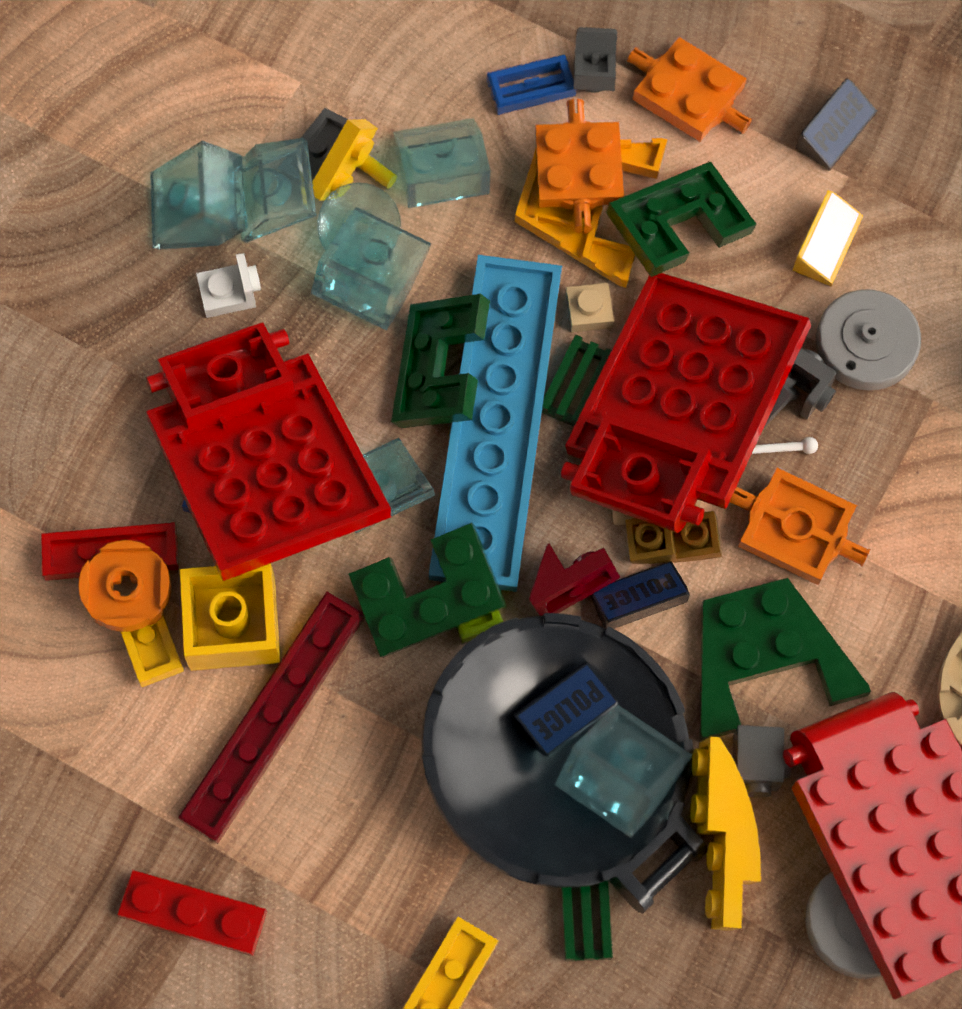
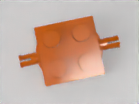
(689, 89)
(579, 165)
(798, 526)

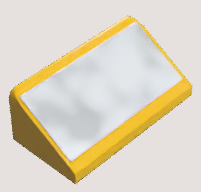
(828, 239)

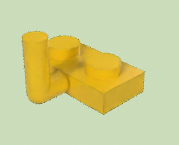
(346, 154)

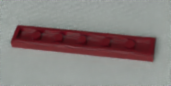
(271, 718)

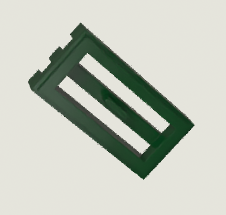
(590, 351)
(588, 953)

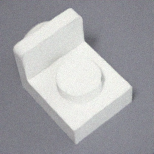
(229, 288)

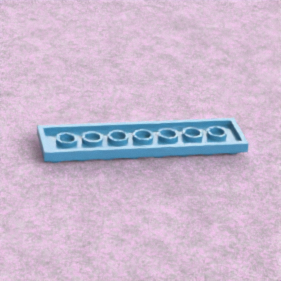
(495, 452)

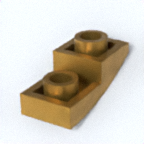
(658, 545)

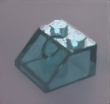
(442, 162)
(198, 198)
(370, 268)
(622, 770)

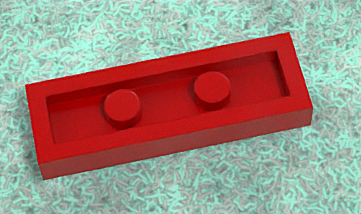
(69, 551)
(192, 913)

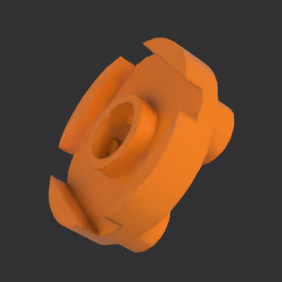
(107, 568)

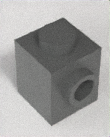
(760, 759)

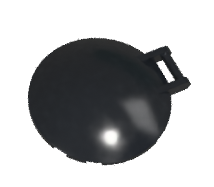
(504, 792)

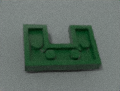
(648, 214)
(422, 389)
(406, 621)

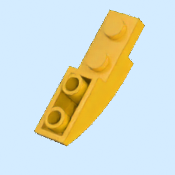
(726, 813)

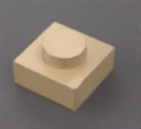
(589, 307)

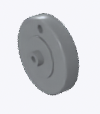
(868, 339)
(836, 933)

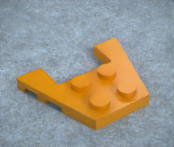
(557, 223)

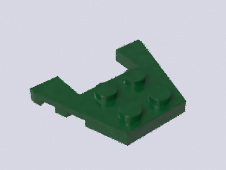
(760, 635)

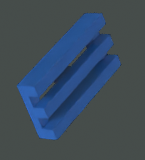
(533, 90)

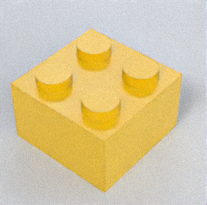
(229, 619)

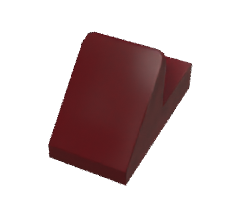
(561, 587)

